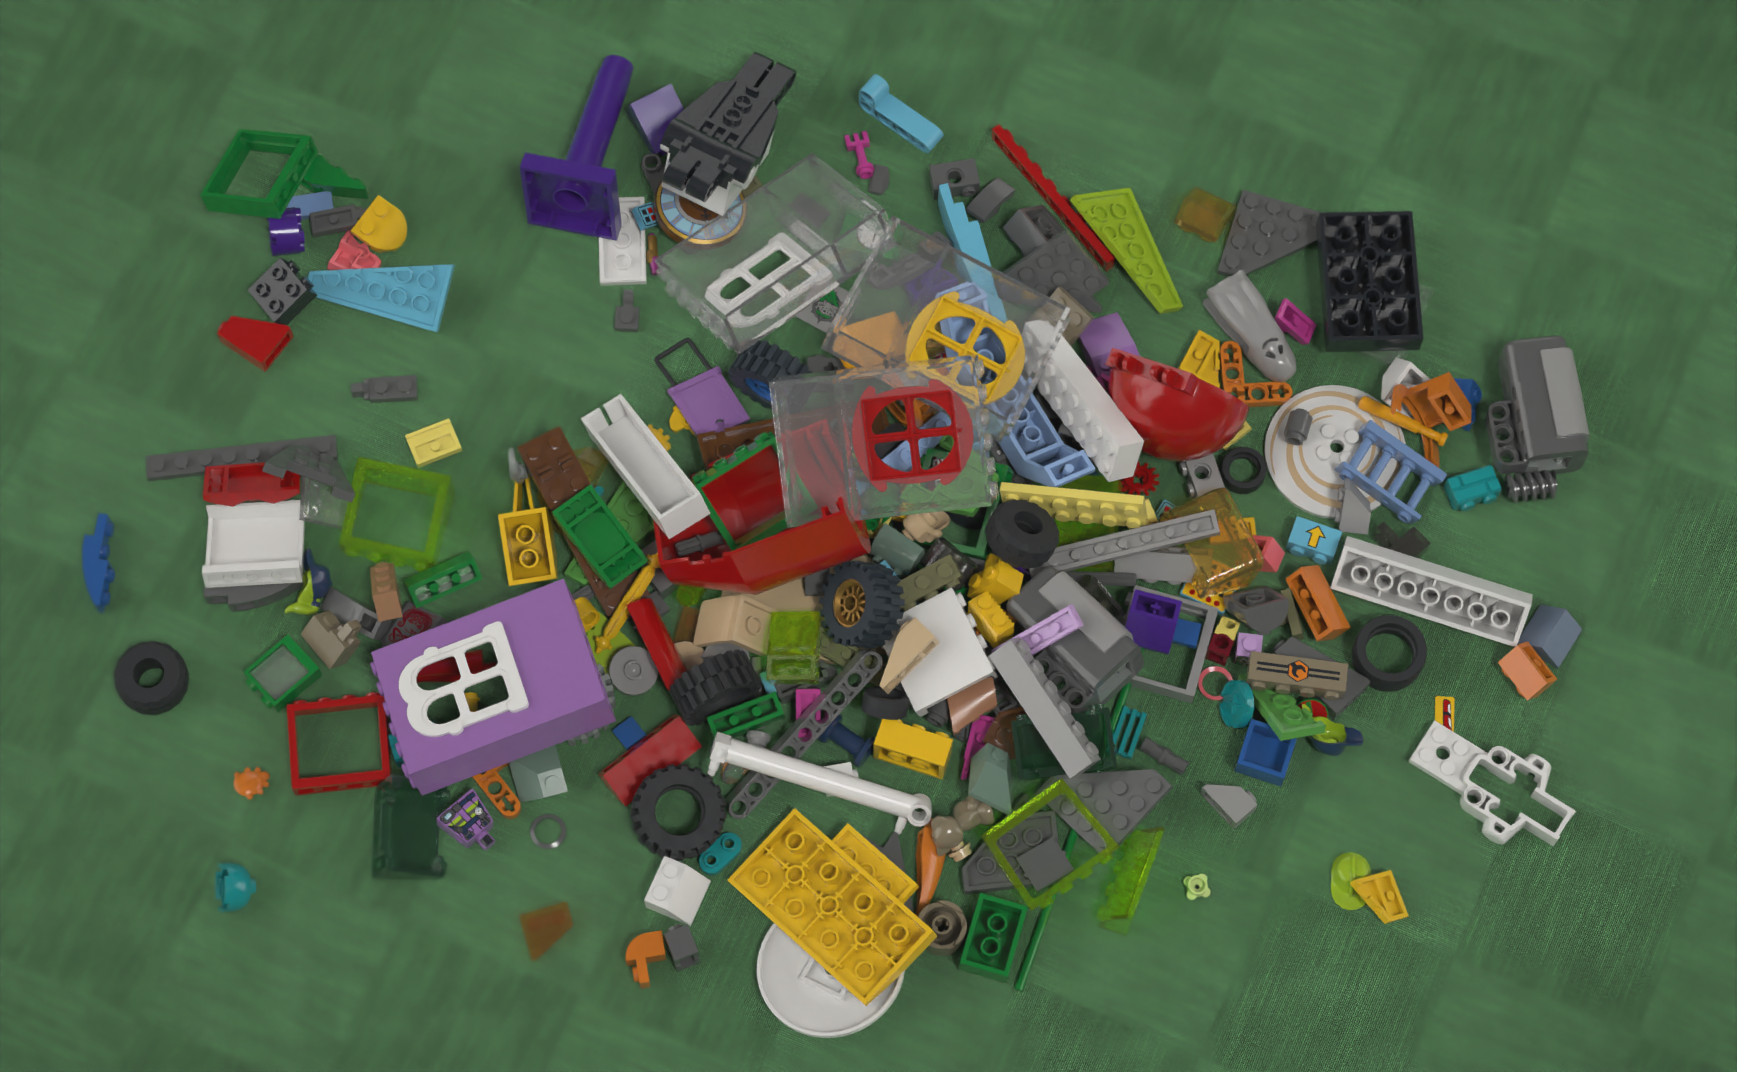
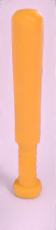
(1384, 412)

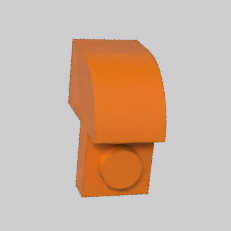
(643, 950)

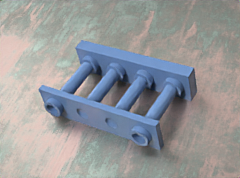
(1410, 462)

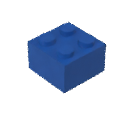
(1264, 754)

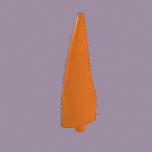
(928, 866)

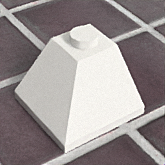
(1403, 373)

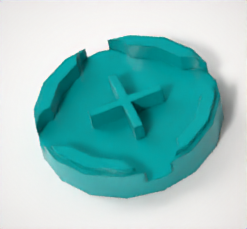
(1237, 704)

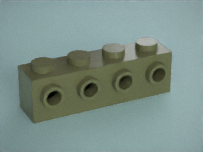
(929, 581)

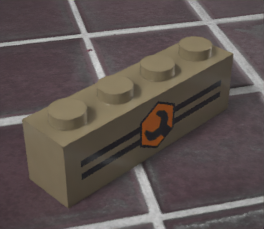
(1296, 675)

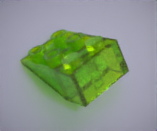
(794, 648)

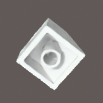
(676, 891)

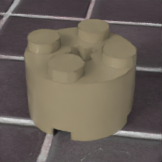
(952, 917)

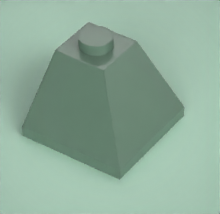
(538, 775)
(992, 778)

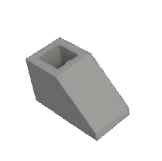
(1354, 509)

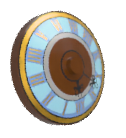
(681, 216)

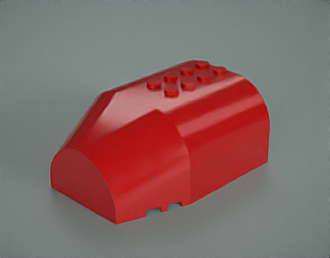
(744, 501)

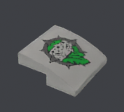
(824, 310)

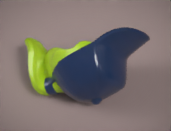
(315, 586)
(1335, 737)

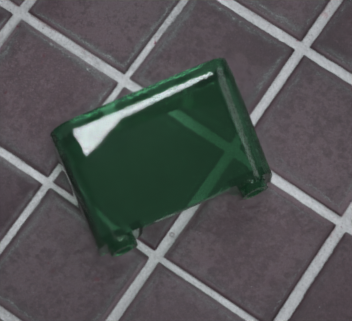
(1037, 760)
(406, 832)

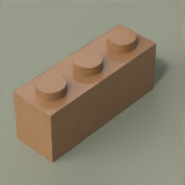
(386, 591)

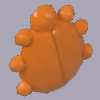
(250, 782)

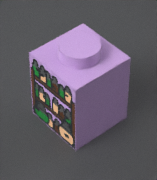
(1244, 645)

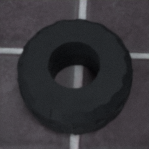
(1022, 534)
(160, 697)

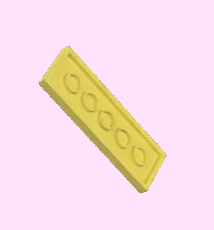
(1081, 505)

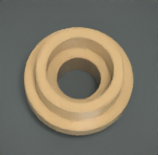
(960, 851)

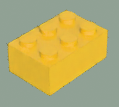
(913, 747)

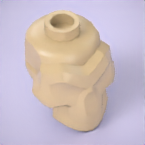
(925, 526)

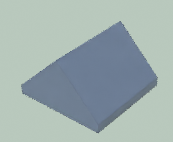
(1551, 633)

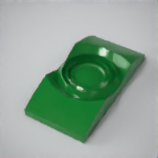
(599, 537)

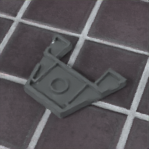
(311, 465)

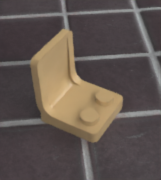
(734, 621)

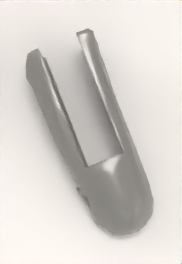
(1247, 321)

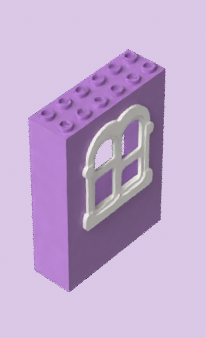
(546, 671)

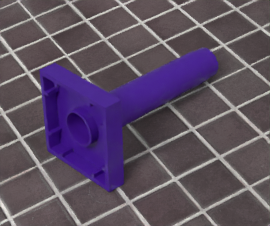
(578, 191)

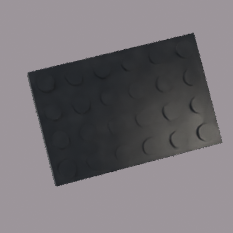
(1369, 281)

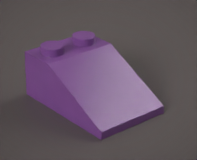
(1101, 337)

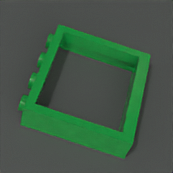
(273, 206)
(723, 465)
(982, 549)

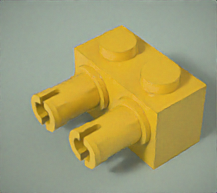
(996, 578)

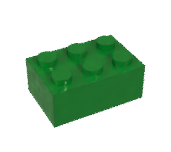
(993, 938)

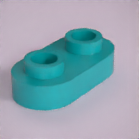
(721, 853)

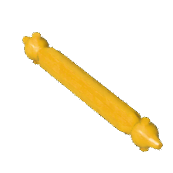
(622, 612)

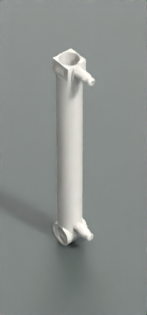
(822, 780)

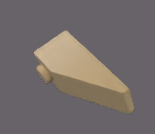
(910, 648)

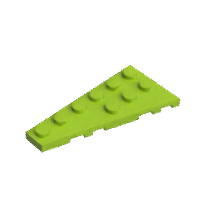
(1125, 233)

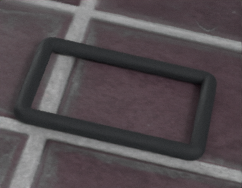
(673, 348)

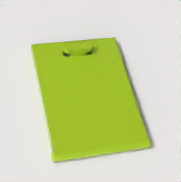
(618, 643)

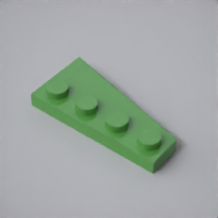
(1284, 715)

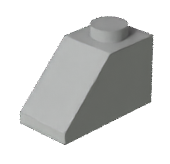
(1230, 802)

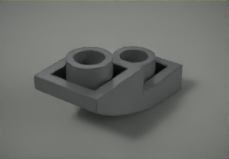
(987, 202)

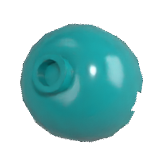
(233, 887)

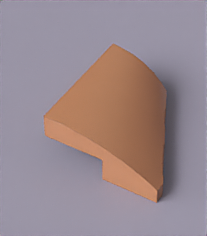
(971, 704)

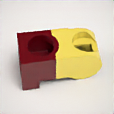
(1222, 641)

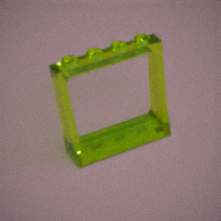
(1057, 788)

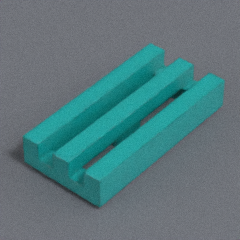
(1134, 714)

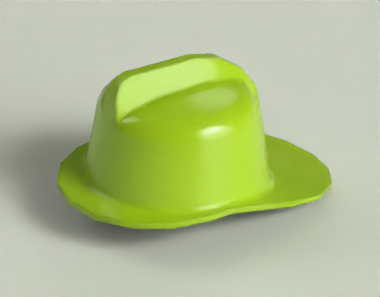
(1345, 870)

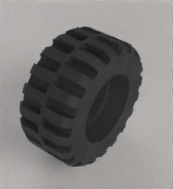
(689, 780)

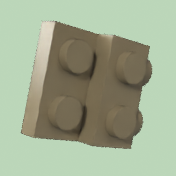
(1078, 315)

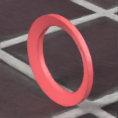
(1205, 672)

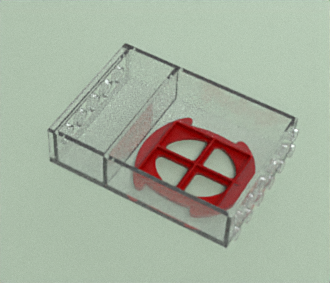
(829, 440)

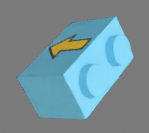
(1313, 541)

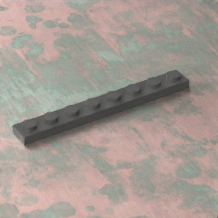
(194, 462)

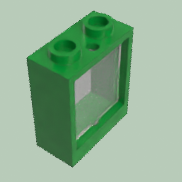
(282, 674)

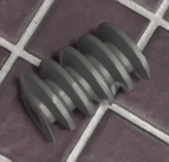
(1531, 485)

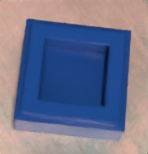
(1186, 633)
(628, 733)

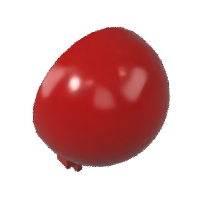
(1173, 408)

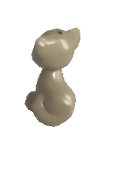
(948, 831)

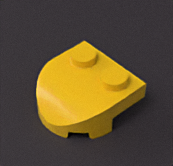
(381, 226)

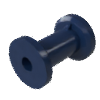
(848, 740)

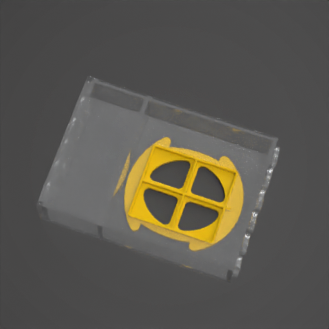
(919, 281)

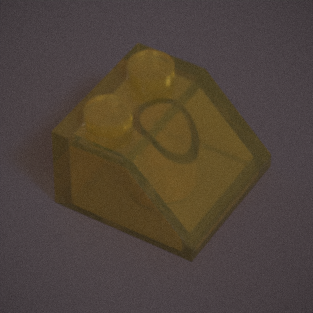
(1204, 214)

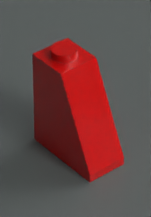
(255, 339)

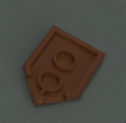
(1000, 731)

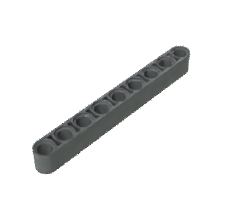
(815, 729)

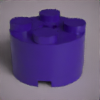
(286, 233)

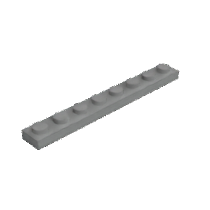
(1132, 542)

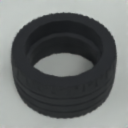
(1401, 628)

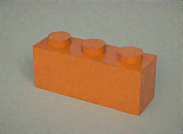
(1317, 603)

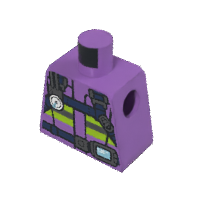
(468, 821)

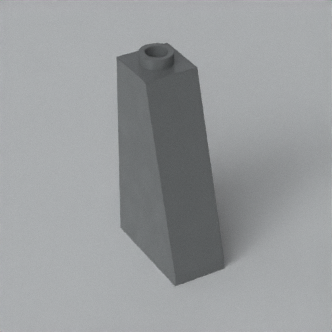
(1355, 684)

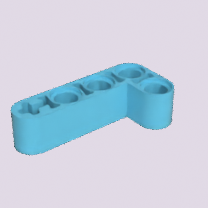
(897, 116)

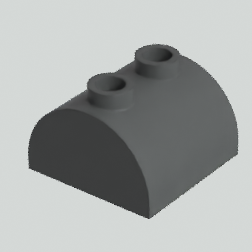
(1258, 608)

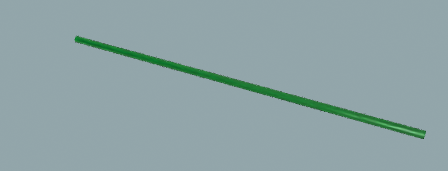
(1068, 849)

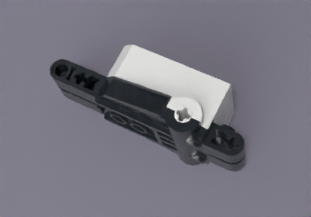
(725, 134)

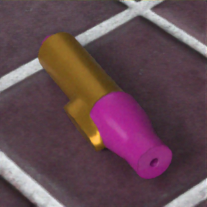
(652, 253)

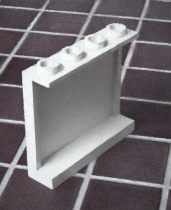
(254, 544)
(954, 662)

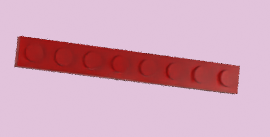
(1048, 191)

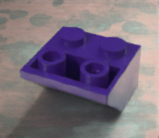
(1153, 621)

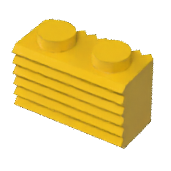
(991, 619)

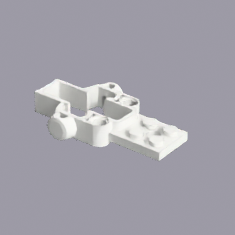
(1458, 767)

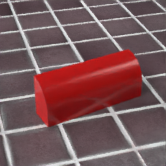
(657, 640)
(665, 745)

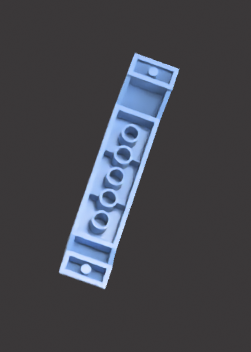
(1033, 444)

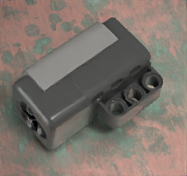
(1540, 409)
(1091, 660)

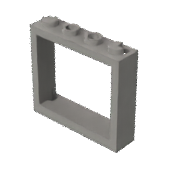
(1191, 608)

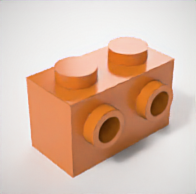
(1527, 671)

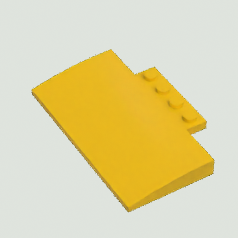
(836, 903)

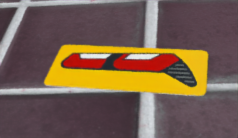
(1445, 711)

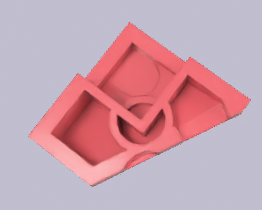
(353, 255)

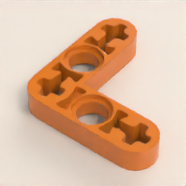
(1239, 386)
(492, 776)

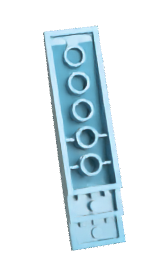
(963, 234)

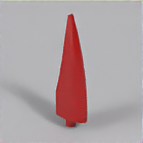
(448, 671)

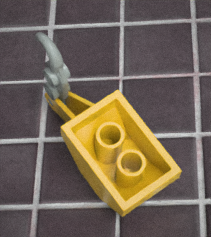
(527, 534)

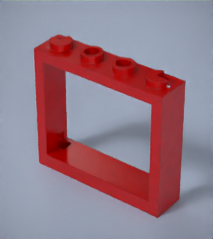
(342, 781)

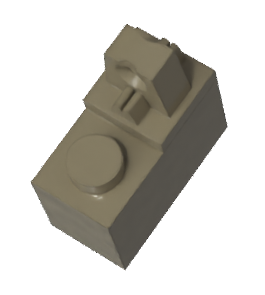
(331, 639)

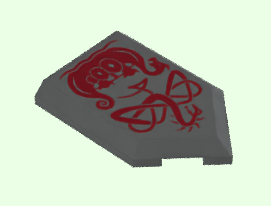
(412, 623)

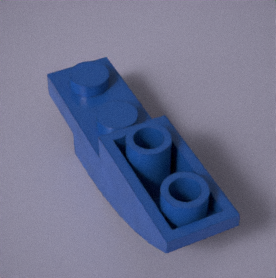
(97, 570)

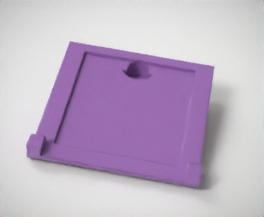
(706, 400)

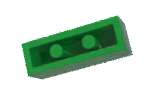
(442, 579)
(747, 716)

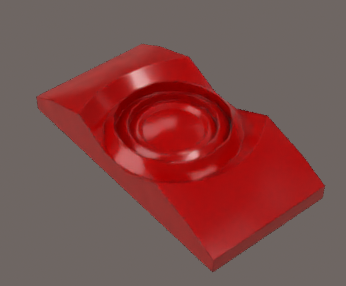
(247, 482)

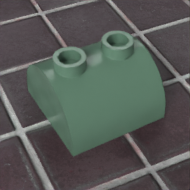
(898, 551)

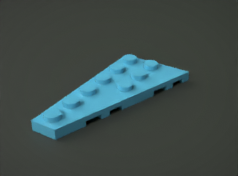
(398, 293)

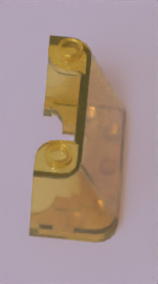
(1223, 560)

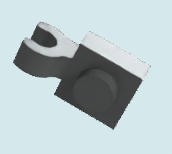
(627, 316)

